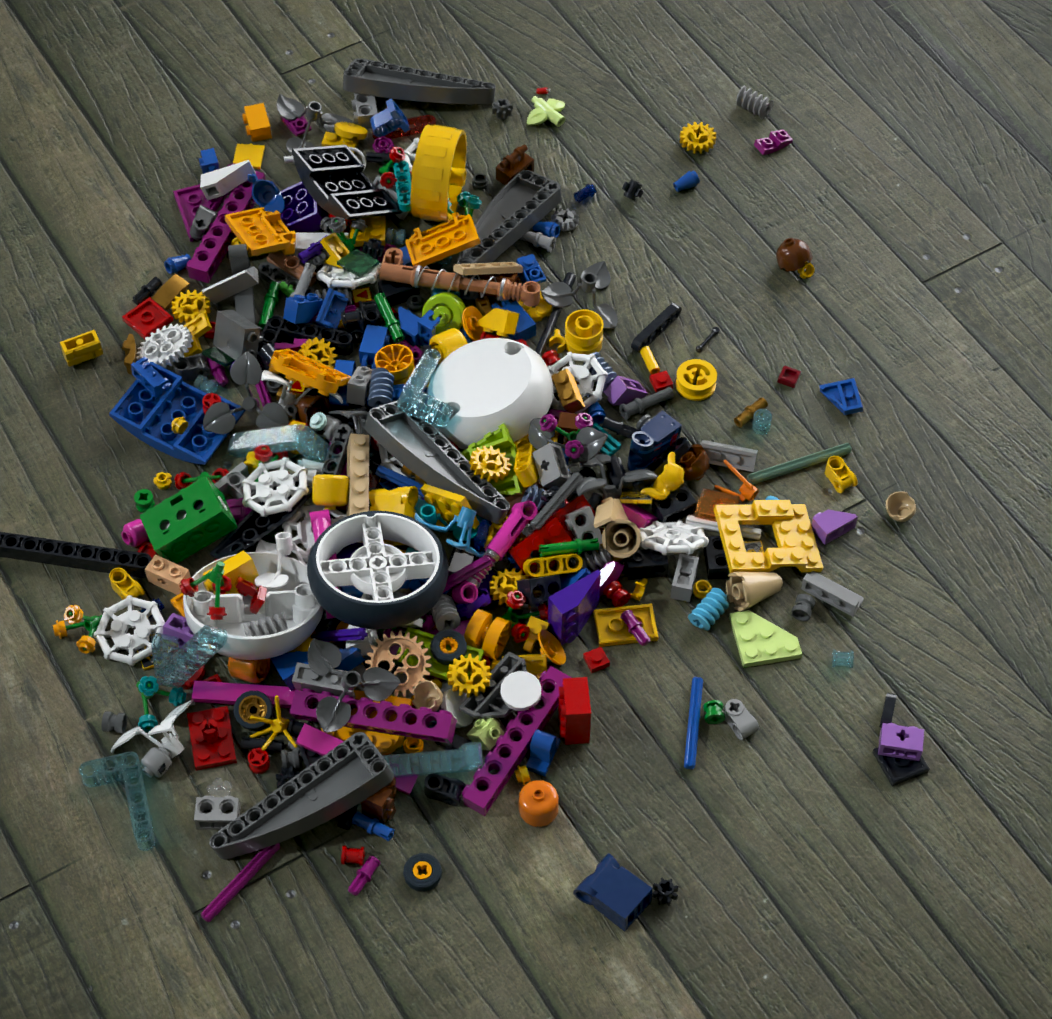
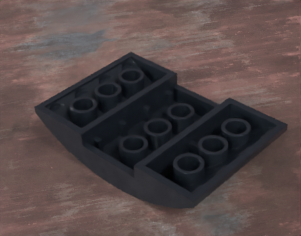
(339, 185)

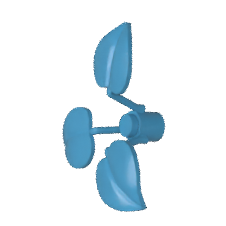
(465, 521)

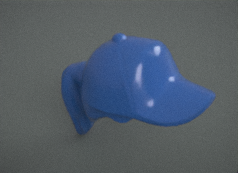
(266, 194)

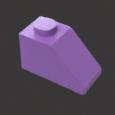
(624, 391)
(832, 524)

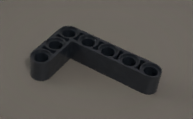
(281, 330)

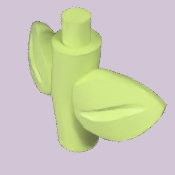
(546, 110)

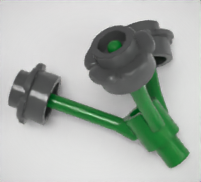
(338, 225)

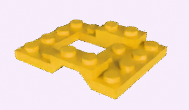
(791, 530)

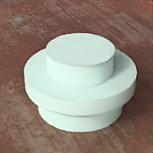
(318, 421)

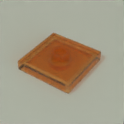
(709, 499)

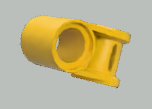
(841, 475)
(126, 586)

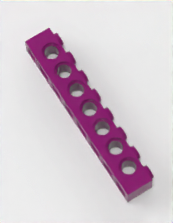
(218, 238)
(442, 732)
(483, 800)

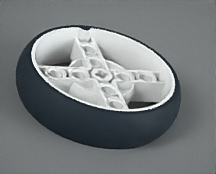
(377, 569)

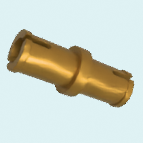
(749, 411)

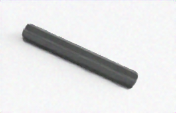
(555, 502)

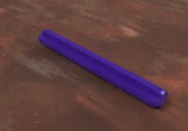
(340, 635)

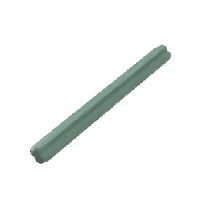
(798, 464)

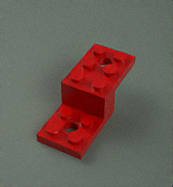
(551, 532)

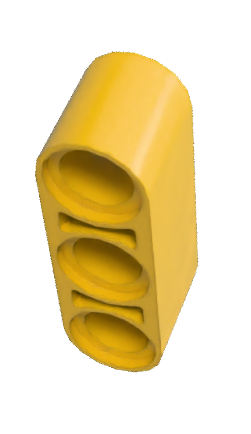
(525, 465)
(543, 565)

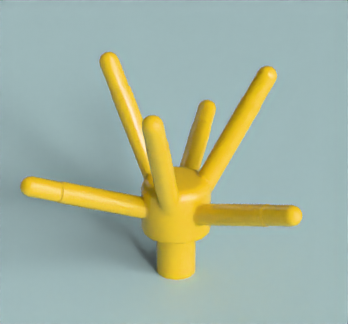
(277, 725)

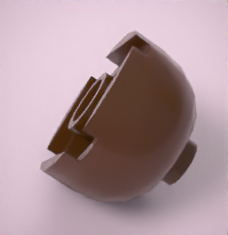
(793, 254)
(309, 405)
(694, 463)

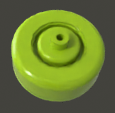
(448, 308)

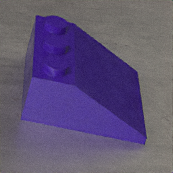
(301, 210)
(573, 607)

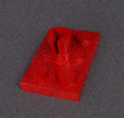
(211, 738)

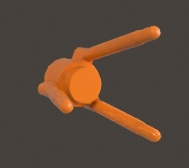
(747, 490)

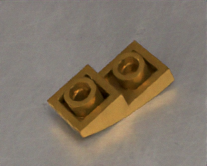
(169, 290)
(130, 351)

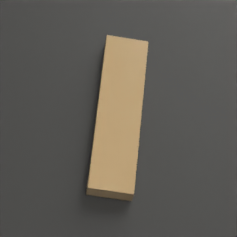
(488, 268)

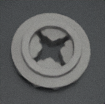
(570, 223)

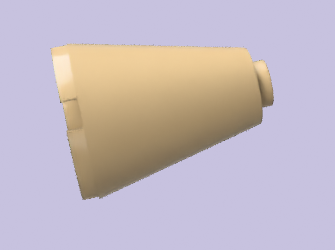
(621, 538)
(751, 588)

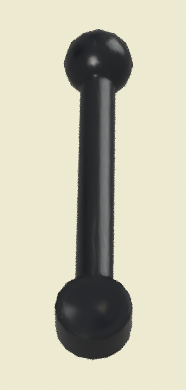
(715, 330)

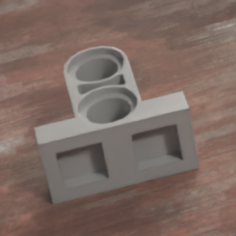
(232, 482)

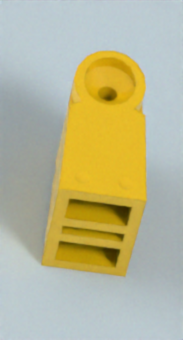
(397, 500)

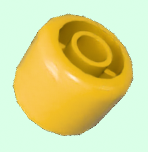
(447, 342)
(330, 491)

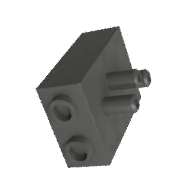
(236, 334)

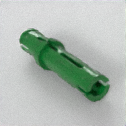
(271, 300)
(391, 322)
(577, 546)

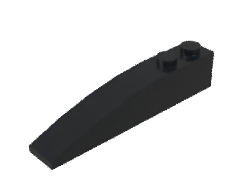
(255, 528)

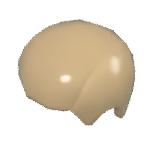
(900, 506)
(427, 695)

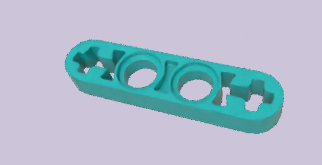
(401, 186)

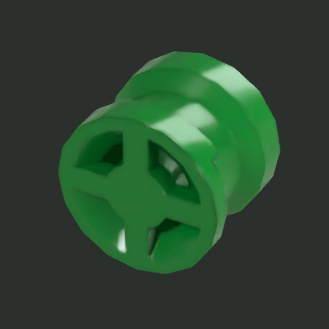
(140, 497)
(714, 712)

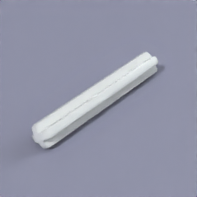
(746, 531)

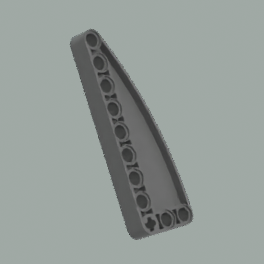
(414, 84)
(511, 215)
(433, 459)
(309, 799)

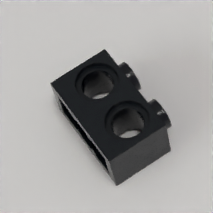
(675, 509)
(714, 558)
(646, 564)
(539, 589)

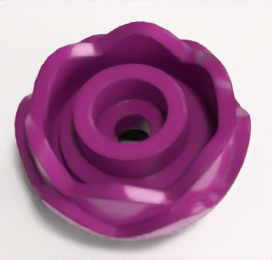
(382, 145)

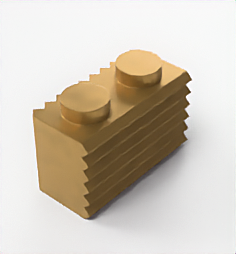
(568, 391)

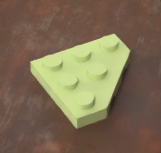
(762, 641)

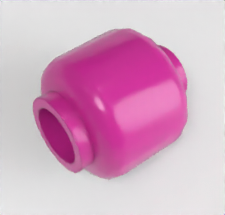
(134, 533)

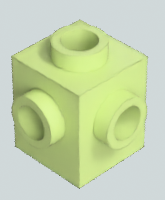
(486, 731)

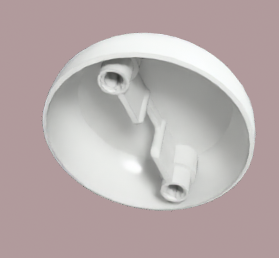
(489, 386)
(293, 599)

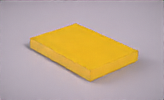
(612, 629)

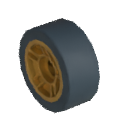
(244, 705)

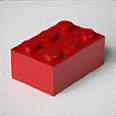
(574, 710)

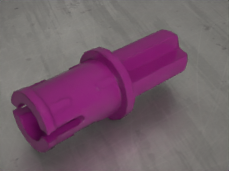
(218, 372)
(635, 627)
(364, 875)

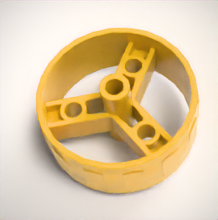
(438, 172)

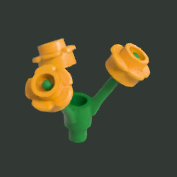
(74, 615)

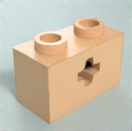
(166, 574)

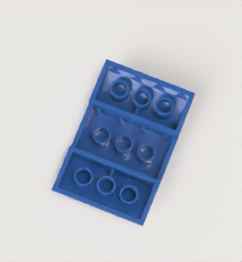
(152, 417)

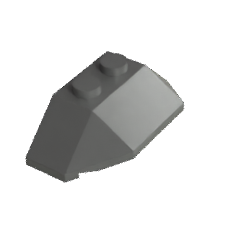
(490, 702)

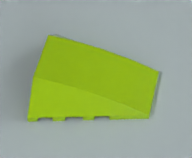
(500, 439)

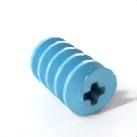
(709, 609)

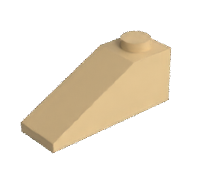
(608, 511)

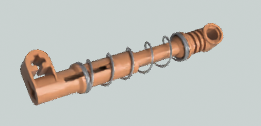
(449, 281)

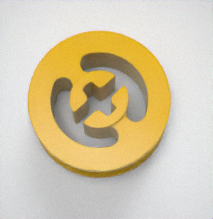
(705, 382)

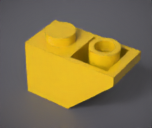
(499, 320)

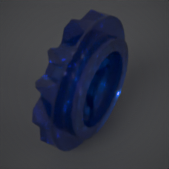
(482, 534)

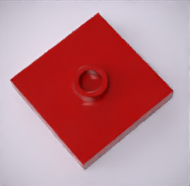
(147, 318)

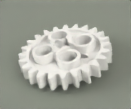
(166, 345)

